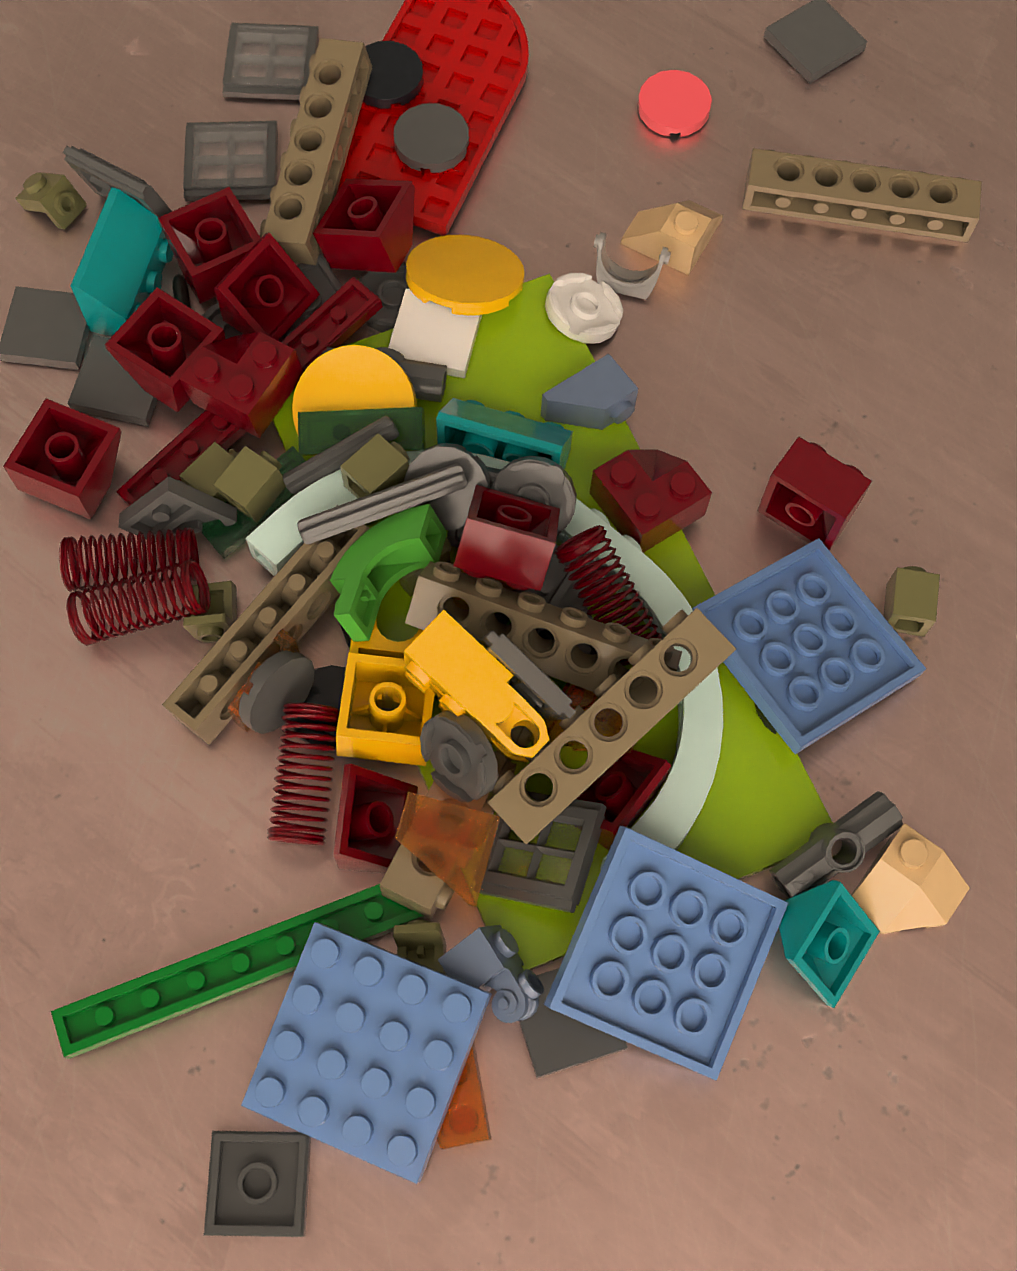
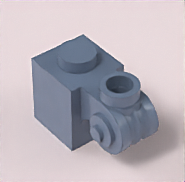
(490, 962)

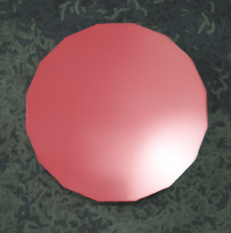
(674, 103)

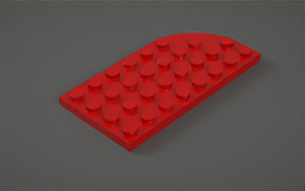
(471, 62)

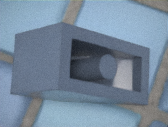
(592, 397)

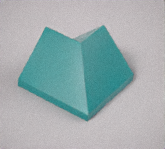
(826, 938)

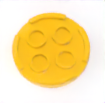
(464, 274)
(352, 380)

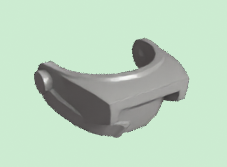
(623, 280)

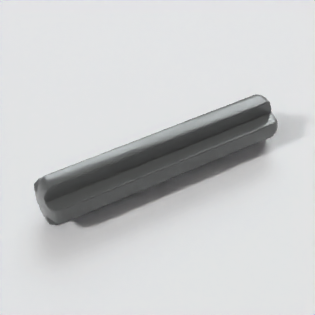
(333, 457)

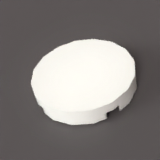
(583, 308)

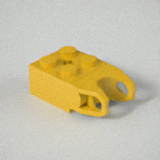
(375, 682)
(472, 685)

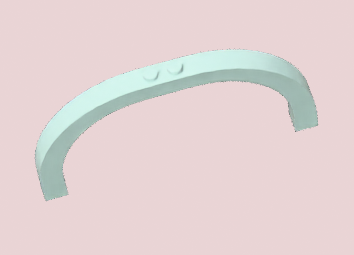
(698, 713)

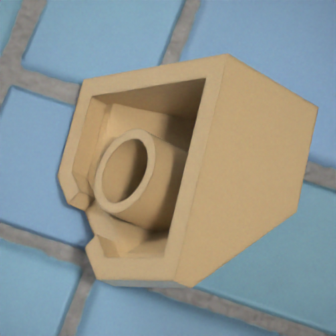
(677, 226)
(910, 884)

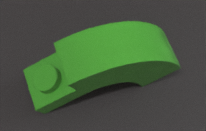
(379, 560)

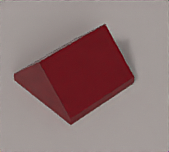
(264, 291)
(626, 791)
(369, 819)

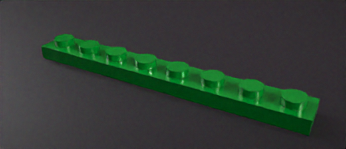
(218, 972)

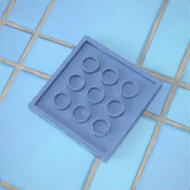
(809, 645)
(666, 953)
(367, 1051)

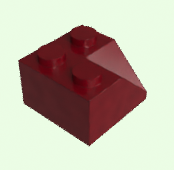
(368, 225)
(209, 239)
(160, 345)
(243, 379)
(65, 458)
(813, 493)
(649, 495)
(508, 539)

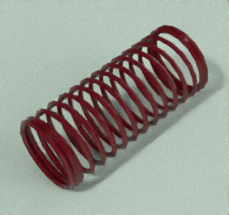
(579, 545)
(70, 549)
(94, 622)
(285, 831)

